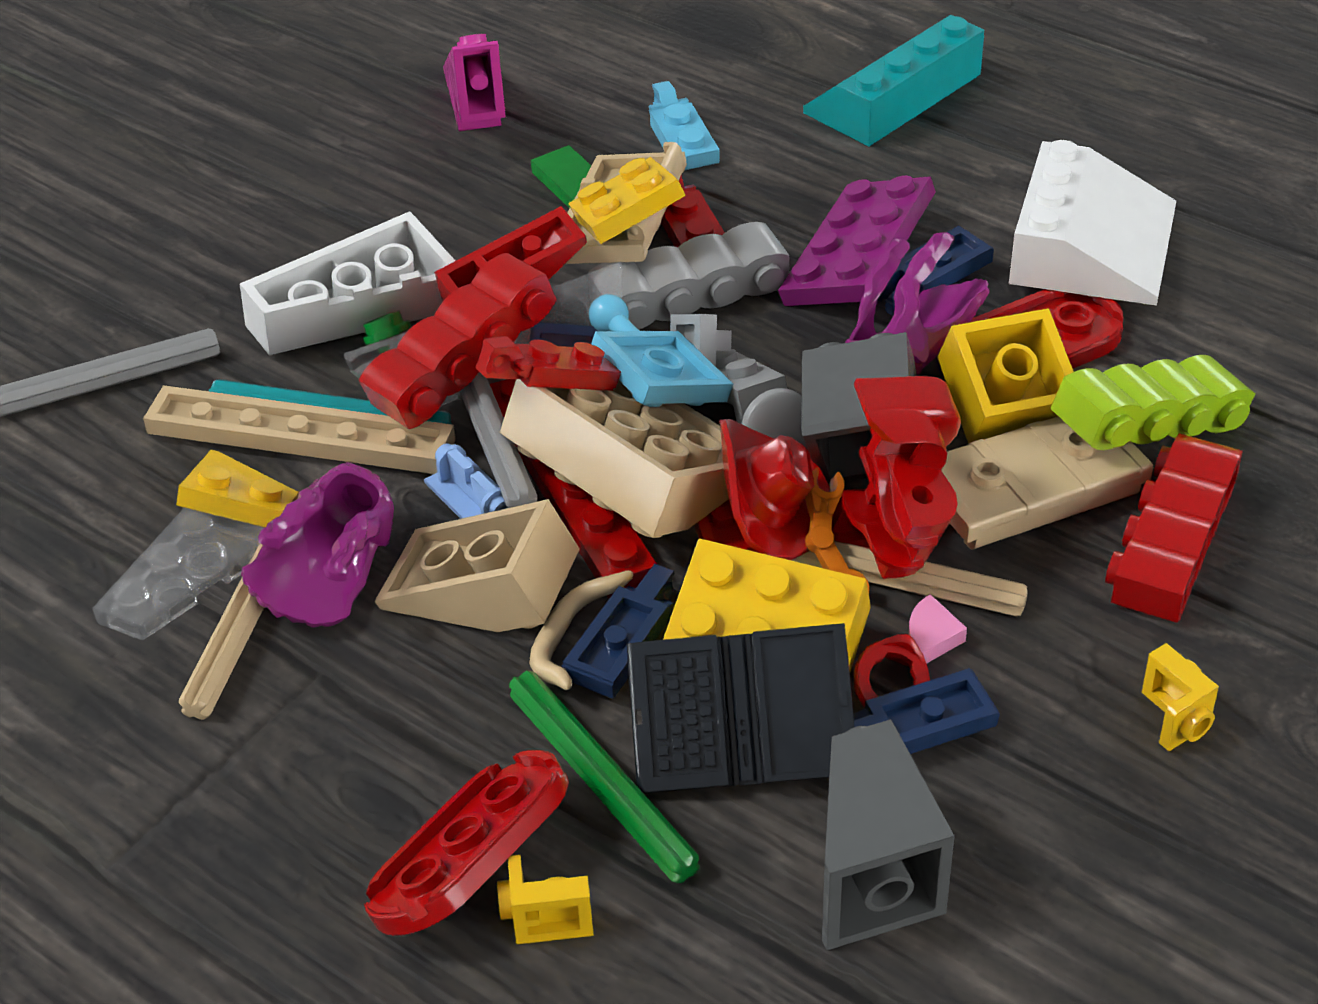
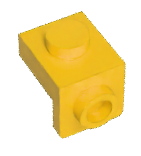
(1182, 694)

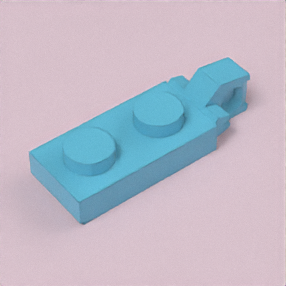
(679, 123)

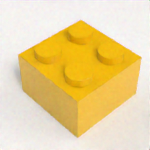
(1004, 371)

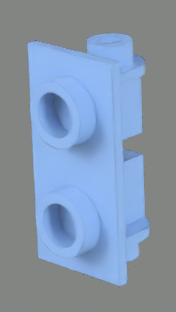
(463, 484)

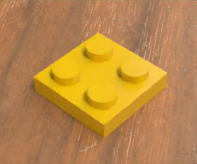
(626, 199)

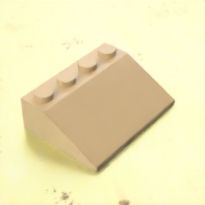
(634, 459)

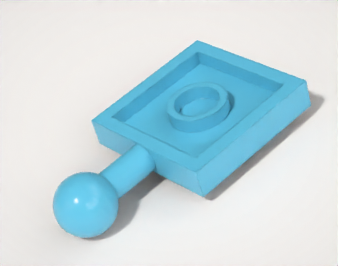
(655, 364)

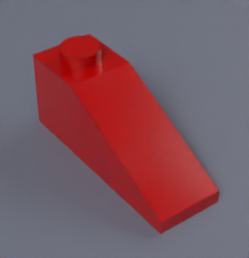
(542, 243)

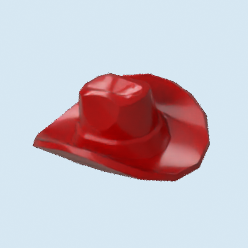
(769, 488)

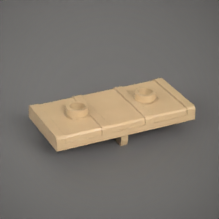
(634, 242)
(1036, 479)

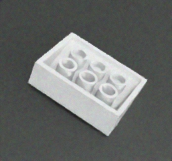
(1091, 228)

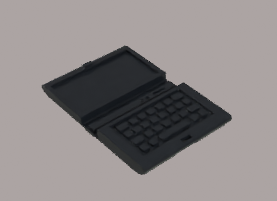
(738, 707)

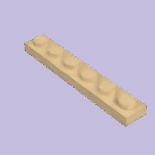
(296, 429)

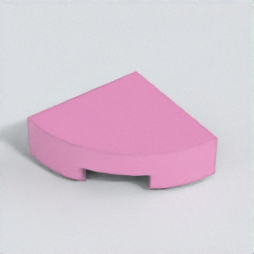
(935, 628)

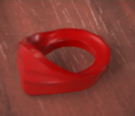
(898, 648)

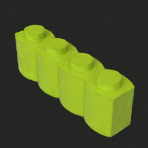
(1152, 401)

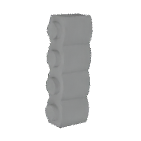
(703, 273)

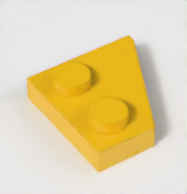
(233, 491)

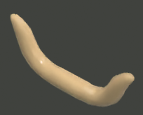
(559, 621)

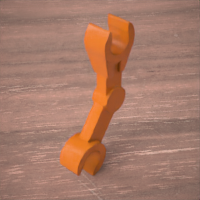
(820, 536)

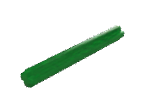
(605, 777)

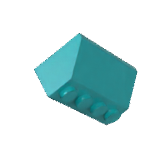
(902, 82)

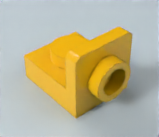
(545, 908)

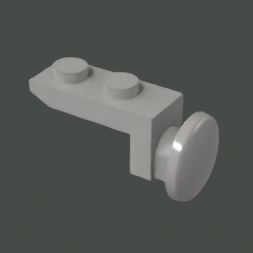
(761, 396)

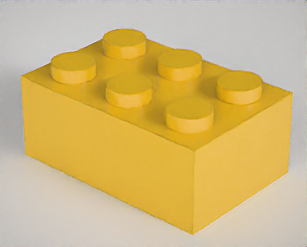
(750, 592)

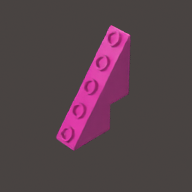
(475, 82)

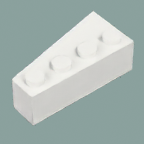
(346, 286)

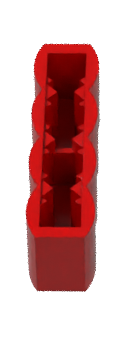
(443, 349)
(1174, 528)

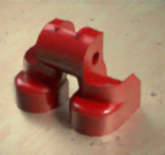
(907, 493)

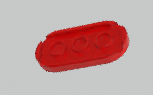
(1085, 323)
(465, 843)

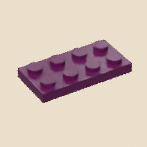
(854, 239)

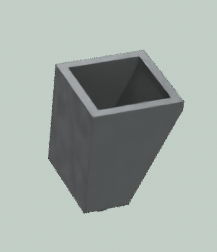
(831, 410)

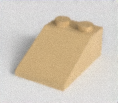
(484, 569)

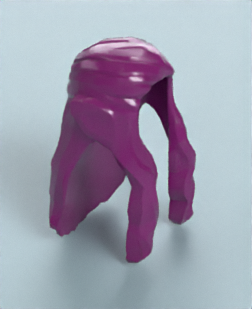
(921, 315)
(322, 547)

